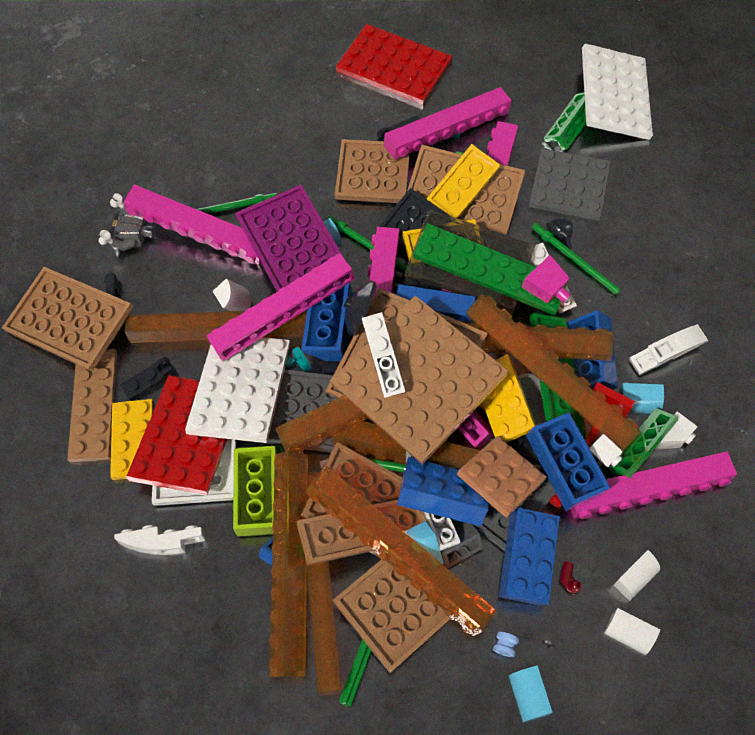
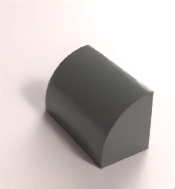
(469, 544)

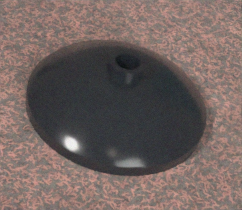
(358, 306)

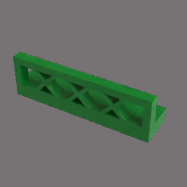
(569, 123)
(650, 435)

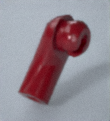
(568, 580)

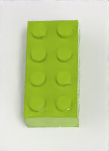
(253, 490)

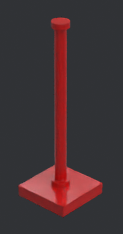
(612, 397)

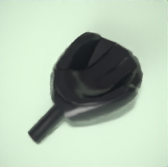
(561, 228)

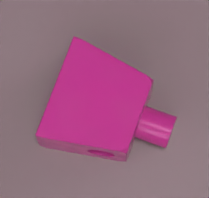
(547, 281)

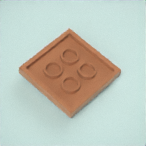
(501, 476)

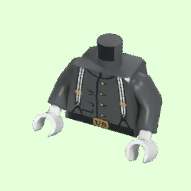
(126, 229)

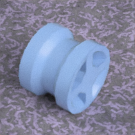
(506, 644)

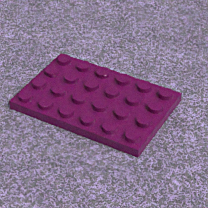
(287, 236)

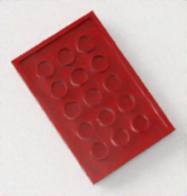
(394, 64)
(168, 454)

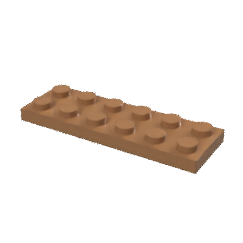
(92, 410)
(327, 539)

